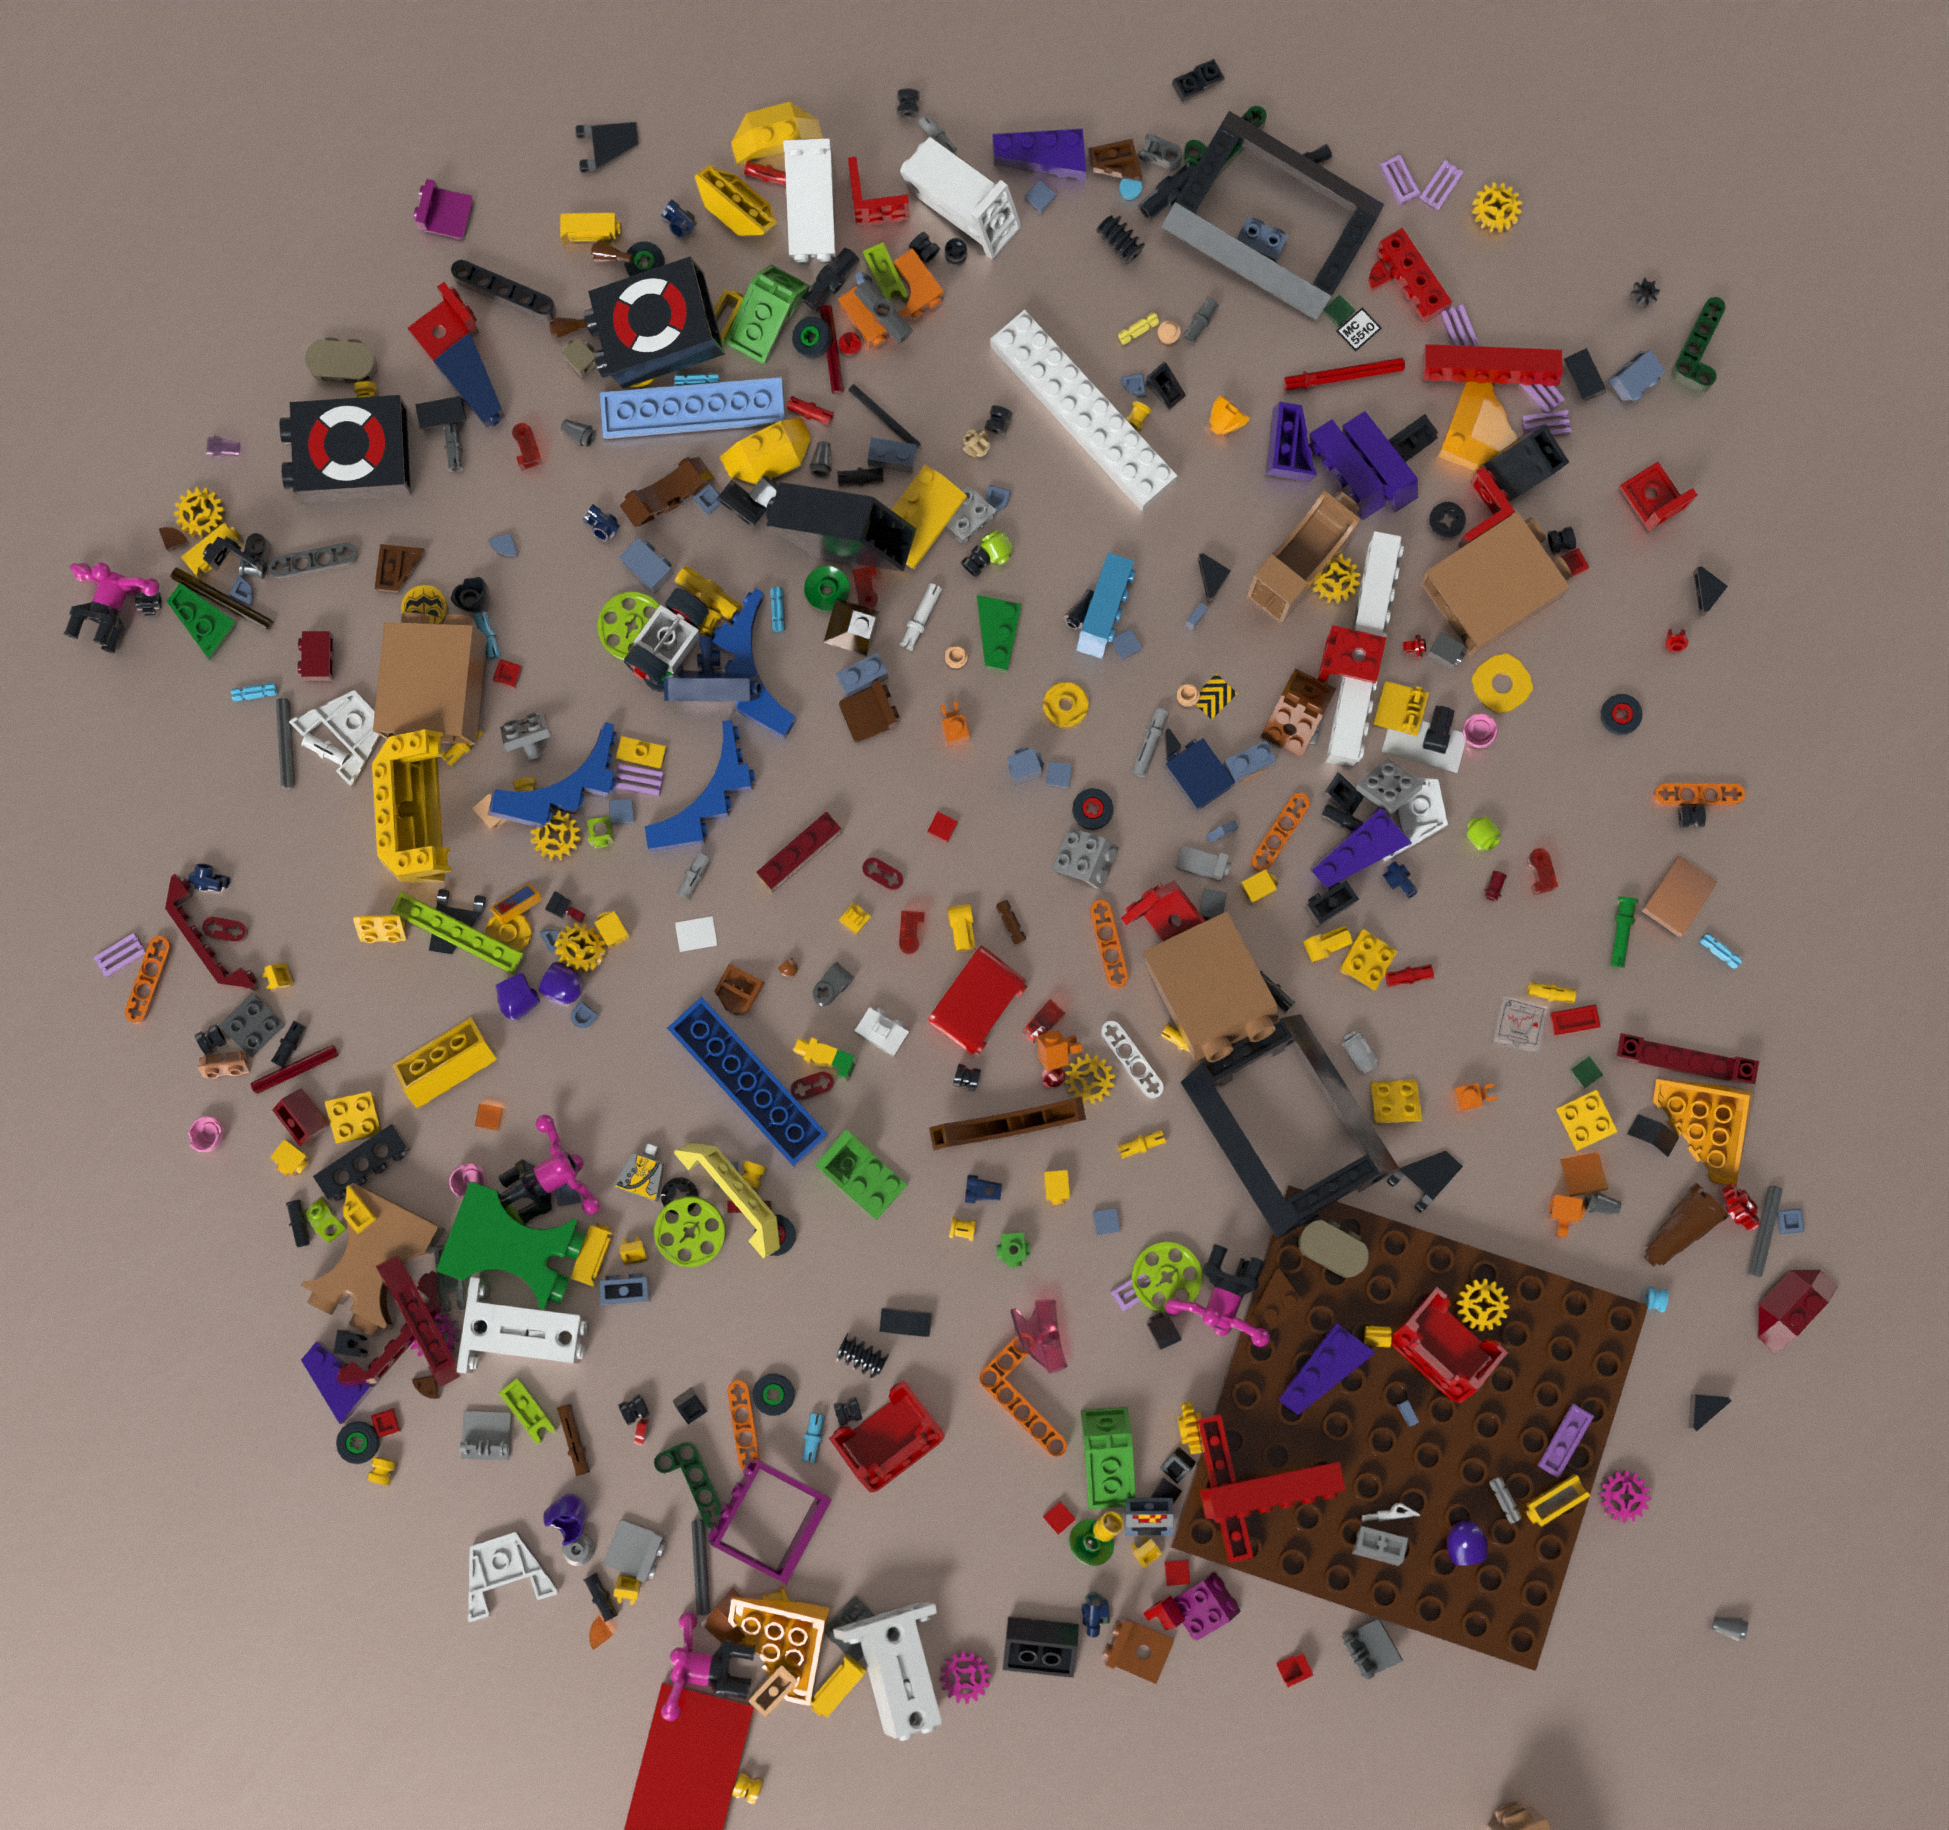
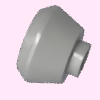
(582, 1544)

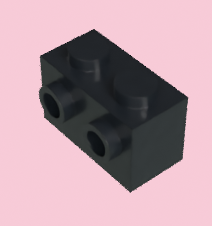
(1331, 903)

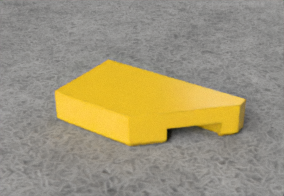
(356, 1211)

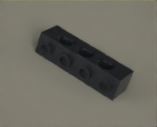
(328, 1177)

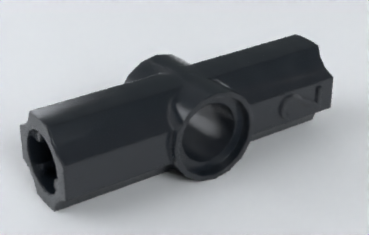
(1166, 192)
(830, 279)

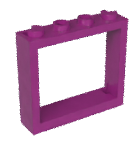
(800, 1539)

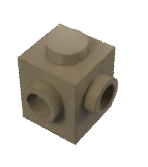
(579, 356)

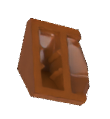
(738, 990)
(718, 1623)

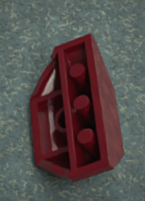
(1792, 1306)

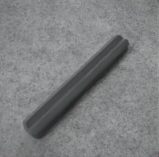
(285, 743)
(1765, 1231)
(700, 1567)

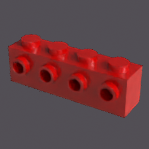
(1414, 275)

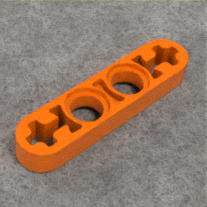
(1699, 794)
(1280, 832)
(1106, 944)
(151, 980)
(740, 1426)

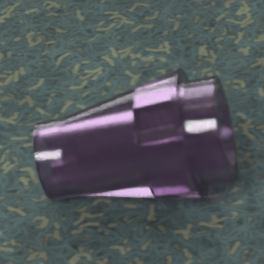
(222, 447)

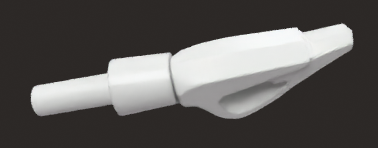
(1392, 1514)

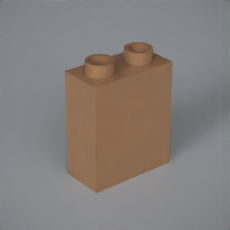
(1497, 582)
(430, 678)
(1212, 988)

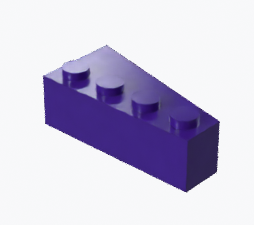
(1042, 151)
(1383, 459)
(1348, 468)
(1362, 847)
(1327, 1365)

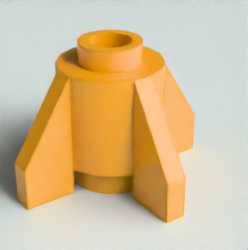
(1226, 416)

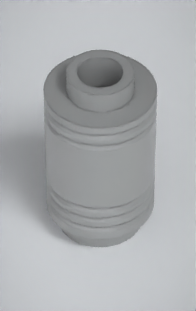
(1360, 1051)

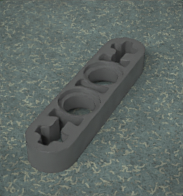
(313, 563)

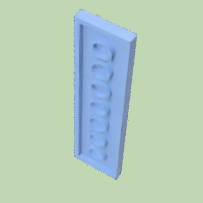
(692, 408)

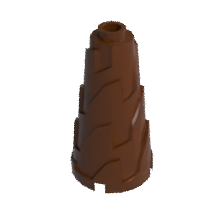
(1687, 1223)

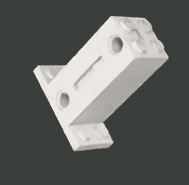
(962, 195)
(810, 199)
(516, 1331)
(897, 1668)

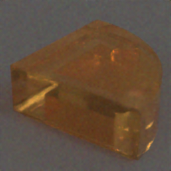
(598, 1633)

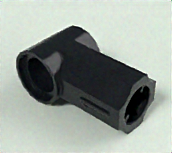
(1438, 735)

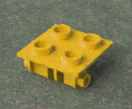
(1401, 708)
(380, 928)
(1368, 960)
(1395, 1101)
(353, 1117)
(1586, 1120)

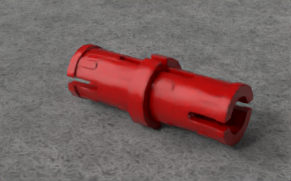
(754, 169)
(810, 410)
(1409, 975)

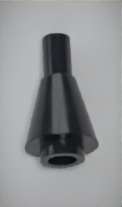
(1077, 614)

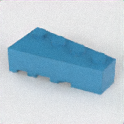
(1105, 605)

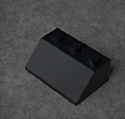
(1040, 1647)

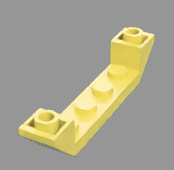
(739, 1191)

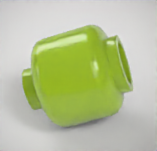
(997, 546)
(1483, 833)

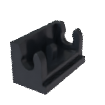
(1585, 375)
(440, 412)
(1414, 438)
(741, 503)
(346, 1344)

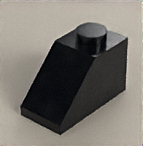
(1163, 1331)

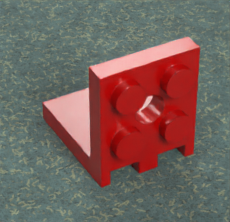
(877, 209)
(450, 315)
(1495, 501)
(1666, 504)
(1338, 655)
(1159, 905)

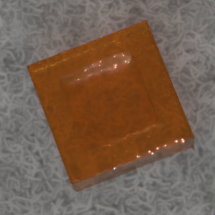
(488, 1117)

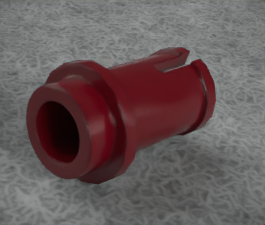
(1495, 886)

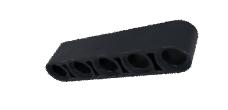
(496, 282)

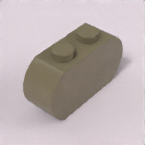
(341, 361)
(1333, 1248)

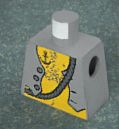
(642, 1174)

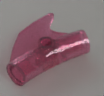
(1041, 1335)

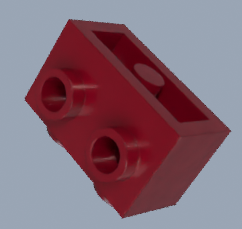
(316, 655)
(300, 1117)

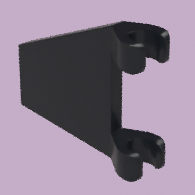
(608, 143)
(466, 916)
(1428, 1175)

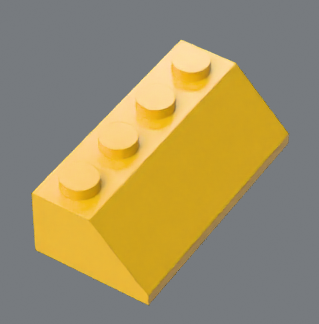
(929, 507)
(444, 1062)

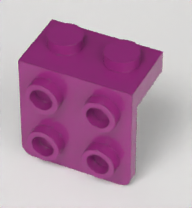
(442, 211)
(1206, 1606)

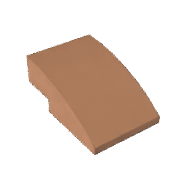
(1679, 896)

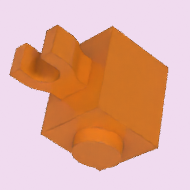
(954, 726)
(1054, 1049)
(1471, 1097)
(1565, 1210)

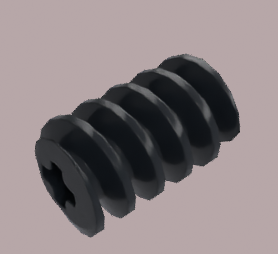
(1120, 239)
(861, 1356)

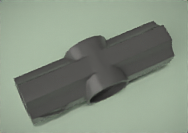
(892, 322)

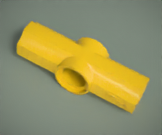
(708, 592)

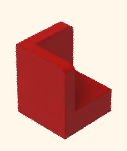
(1167, 1613)
(1294, 1669)

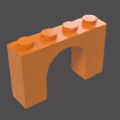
(924, 294)

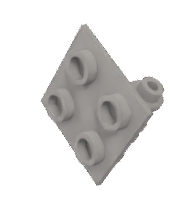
(971, 515)
(485, 1435)

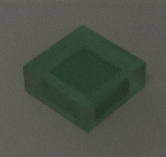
(1339, 311)
(1586, 1072)

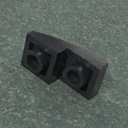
(1198, 80)
(905, 1322)

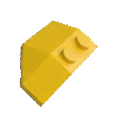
(765, 129)
(734, 202)
(768, 451)

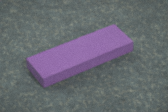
(1565, 1440)

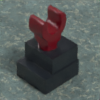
(560, 906)

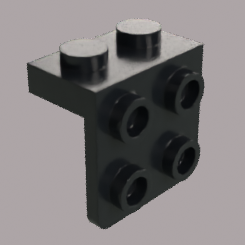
(219, 550)

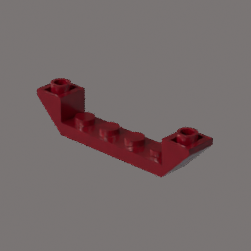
(177, 894)
(1687, 1061)
(419, 1320)
(352, 1374)

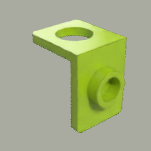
(600, 841)
(321, 1217)

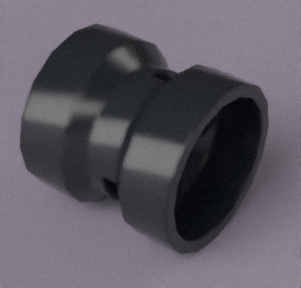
(908, 103)
(955, 246)
(924, 247)
(998, 420)
(1561, 540)
(976, 561)
(1691, 816)
(210, 1039)
(966, 1077)
(633, 1409)
(843, 1414)

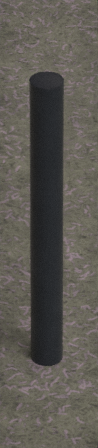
(881, 414)

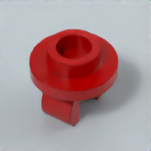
(850, 343)
(1676, 642)
(1417, 646)
(1053, 1077)

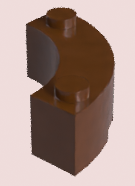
(665, 494)

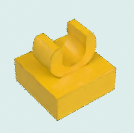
(854, 918)
(278, 976)
(632, 1252)
(1146, 1553)
(627, 1588)

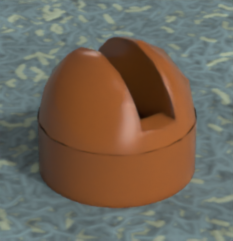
(788, 968)

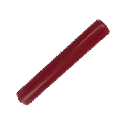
(832, 353)
(294, 1069)

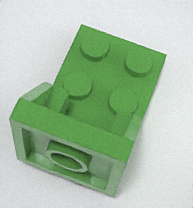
(765, 308)
(861, 1174)
(1108, 1457)

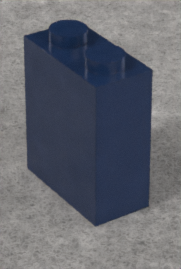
(1199, 774)

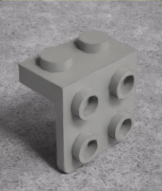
(1086, 857)
(635, 1550)

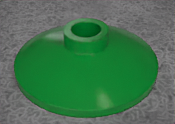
(826, 577)
(1099, 1552)

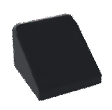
(1171, 743)
(689, 1406)
(1178, 1465)
(1166, 1490)

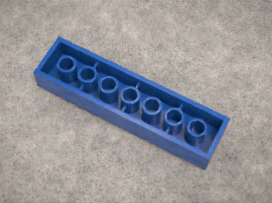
(748, 1082)

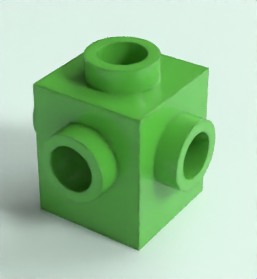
(1018, 1241)

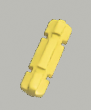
(1138, 328)

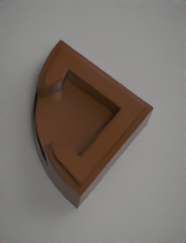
(172, 538)
(427, 1387)

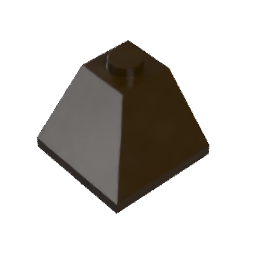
(851, 626)

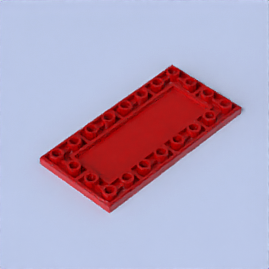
(689, 1763)

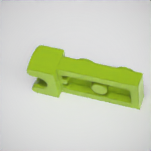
(885, 272)
(526, 1409)

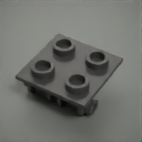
(251, 1025)
(851, 1613)
(1371, 1648)

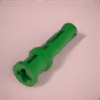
(1624, 921)

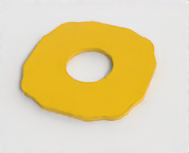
(1506, 665)

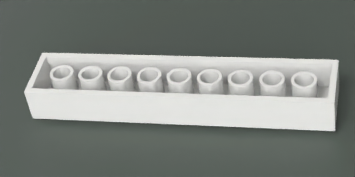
(1083, 410)
(1370, 617)

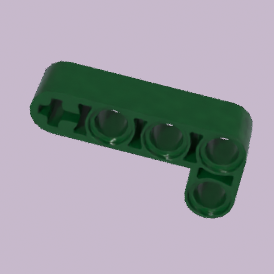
(1253, 112)
(1700, 341)
(695, 1487)

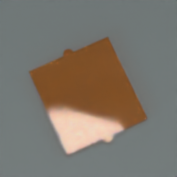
(1584, 1174)

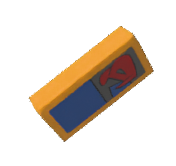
(515, 903)

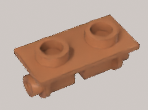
(212, 1066)

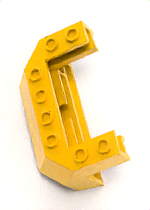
(410, 807)

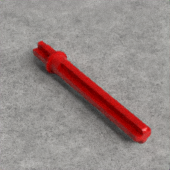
(1344, 373)

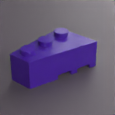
(1288, 444)
(324, 1368)

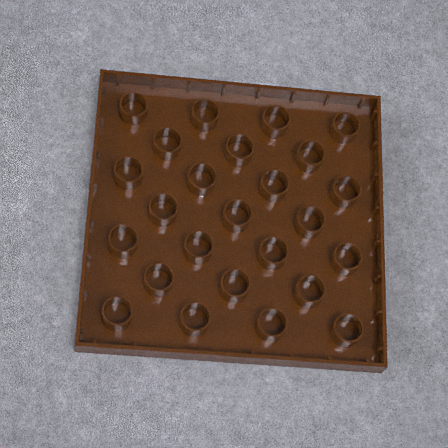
(1562, 1350)

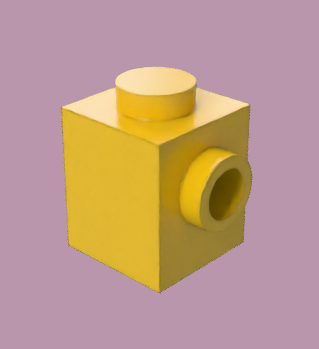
(290, 1158)

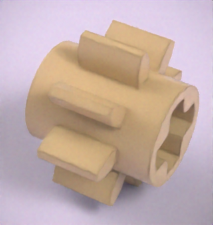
(976, 443)

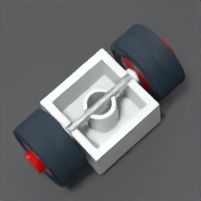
(667, 637)

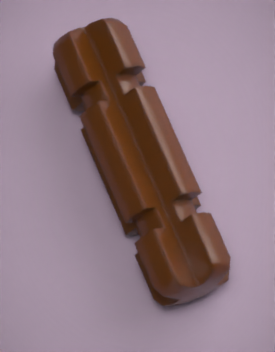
(1011, 922)

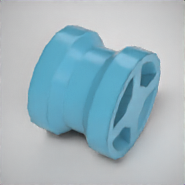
(1656, 1299)

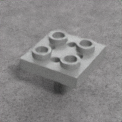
(525, 734)
(1385, 790)

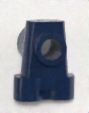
(681, 221)
(604, 524)
(708, 659)
(1399, 876)
(206, 880)
(976, 1190)
(1092, 1612)

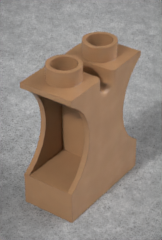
(1304, 555)
(394, 1233)

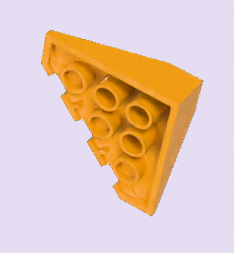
(1477, 428)
(1711, 1120)
(785, 1636)

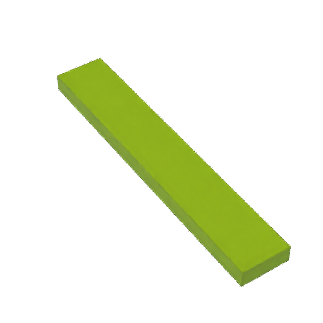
(457, 933)

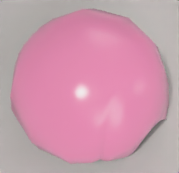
(1480, 730)
(206, 1134)
(463, 1175)

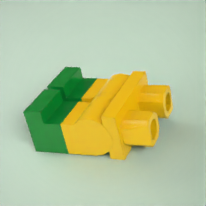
(826, 1056)

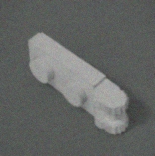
(448, 1284)

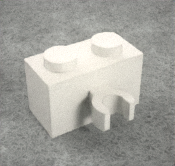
(882, 1031)

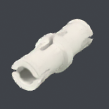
(313, 743)

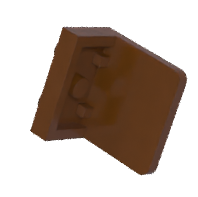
(869, 712)

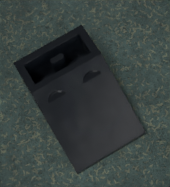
(1527, 462)

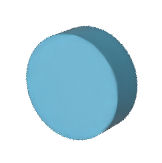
(1130, 189)

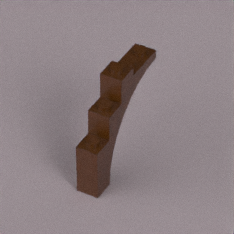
(1007, 1125)

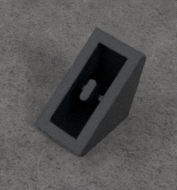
(1165, 386)
(1212, 575)
(1707, 589)
(1343, 794)
(1653, 1134)
(1704, 1409)

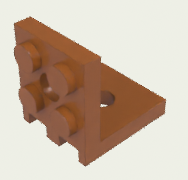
(1303, 706)
(1124, 1644)

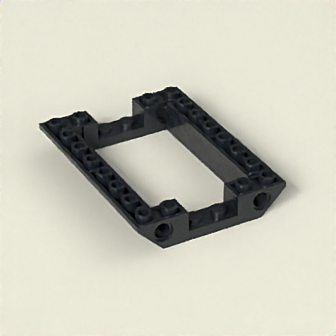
(1244, 260)
(1282, 1214)

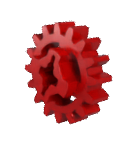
(1741, 1207)

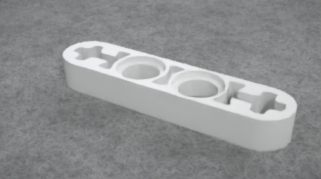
(1135, 1057)

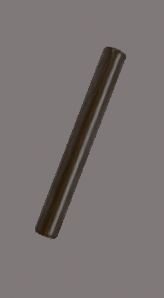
(221, 599)

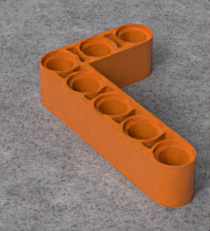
(1017, 1400)

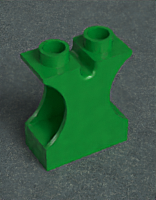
(490, 1238)

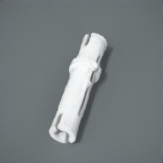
(917, 624)

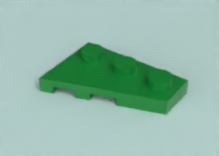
(202, 620)
(998, 630)

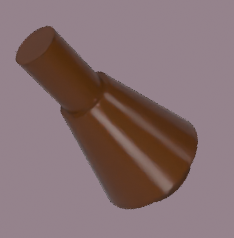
(606, 253)
(563, 326)

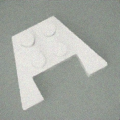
(351, 723)
(1422, 814)
(501, 1563)

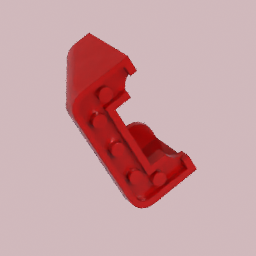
(976, 1000)
(1446, 1348)
(888, 1439)

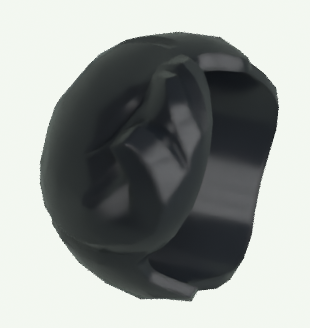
(471, 595)

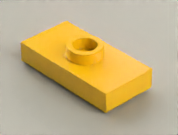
(641, 752)

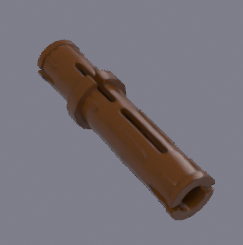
(573, 1440)

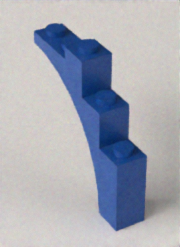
(737, 642)
(730, 777)
(533, 806)

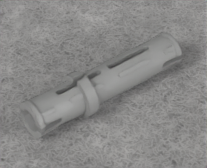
(1152, 736)

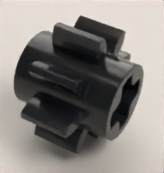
(1645, 299)
(148, 604)

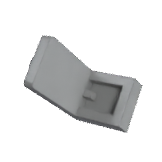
(1203, 863)

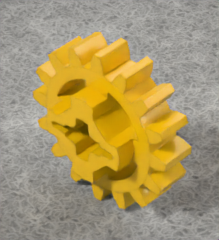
(1497, 197)
(201, 503)
(1344, 577)
(563, 830)
(570, 946)
(1101, 1082)
(1483, 1293)
(1188, 1427)

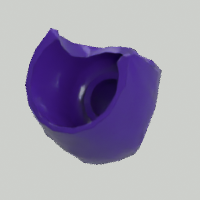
(561, 984)
(516, 997)
(568, 1516)
(1467, 1543)

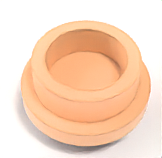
(1168, 332)
(956, 656)
(1188, 695)

